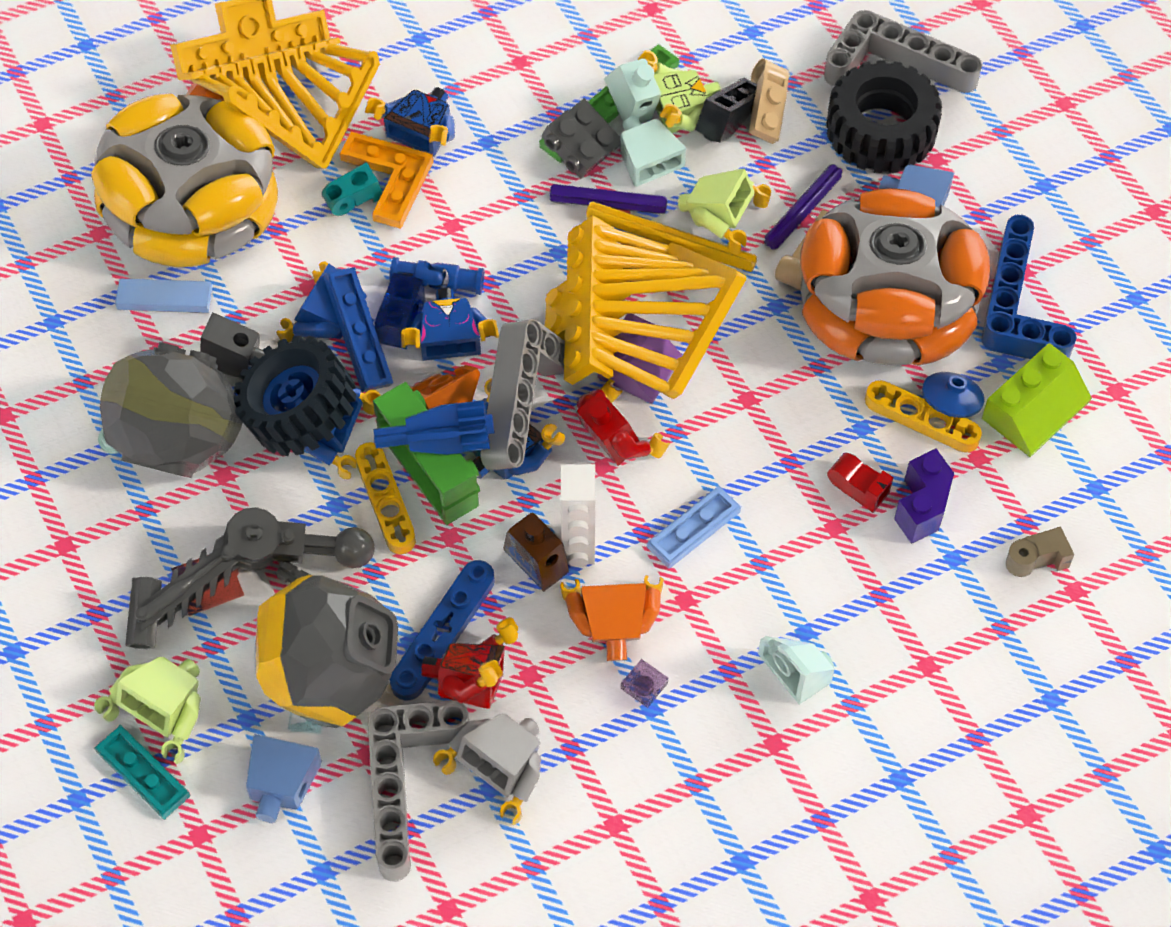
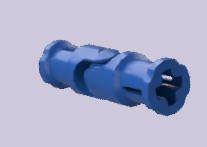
(435, 274)

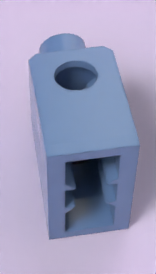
(924, 180)
(280, 775)

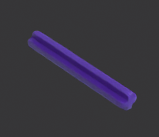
(609, 198)
(803, 206)

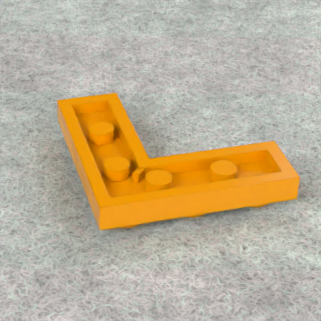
(407, 171)

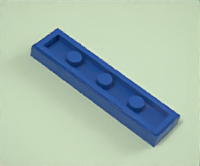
(358, 329)

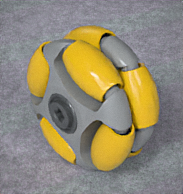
(184, 179)

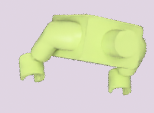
(158, 696)

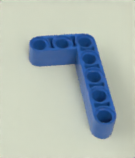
(1007, 292)

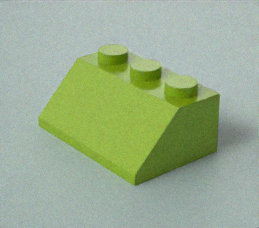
(1037, 400)

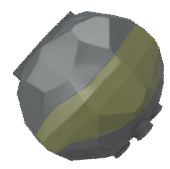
(169, 410)

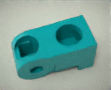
(352, 190)

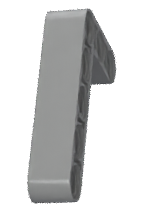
(896, 42)
(521, 353)
(392, 775)

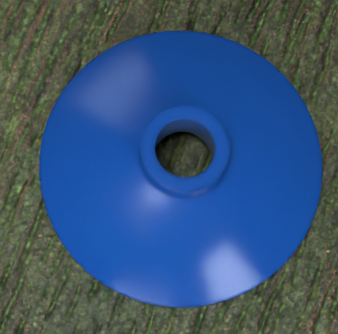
(953, 394)

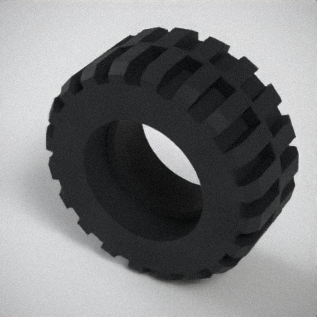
(887, 88)

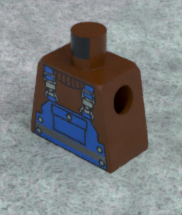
(534, 544)

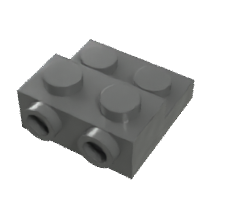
(581, 138)

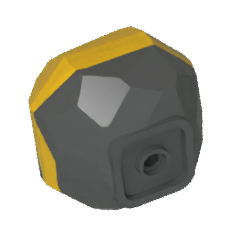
(324, 649)

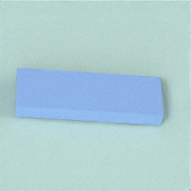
(163, 295)
(693, 527)

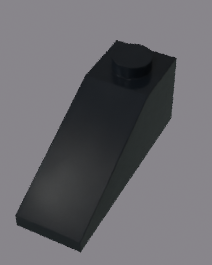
(726, 110)

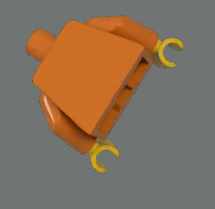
(614, 612)

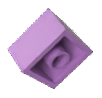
(655, 344)

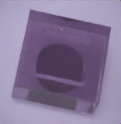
(644, 683)

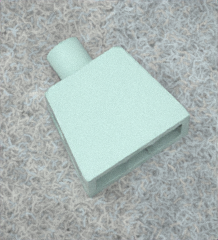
(633, 87)
(650, 150)

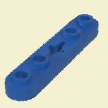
(461, 604)

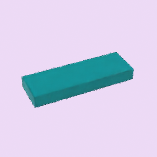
(142, 772)

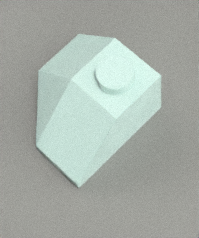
(797, 665)

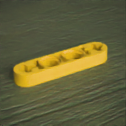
(920, 420)
(385, 497)

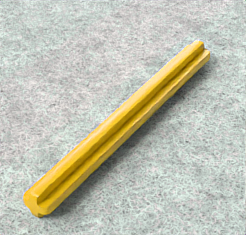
(666, 235)

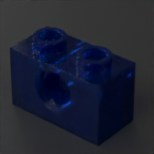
(399, 308)

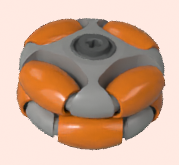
(893, 278)

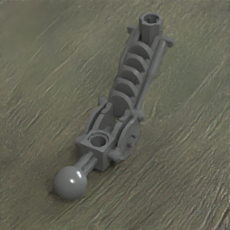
(250, 543)

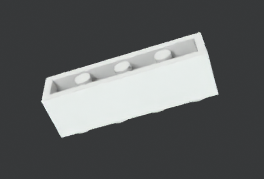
(578, 513)

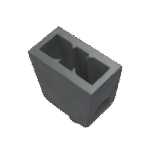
(230, 344)

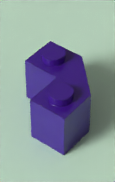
(930, 483)

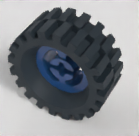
(283, 381)

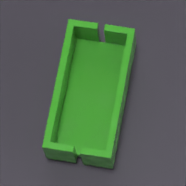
(444, 479)

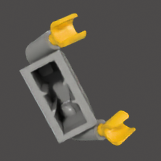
(500, 755)

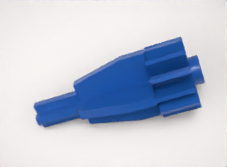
(442, 430)

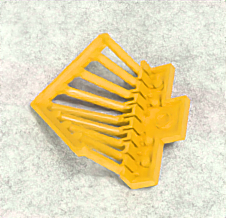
(259, 45)
(602, 274)

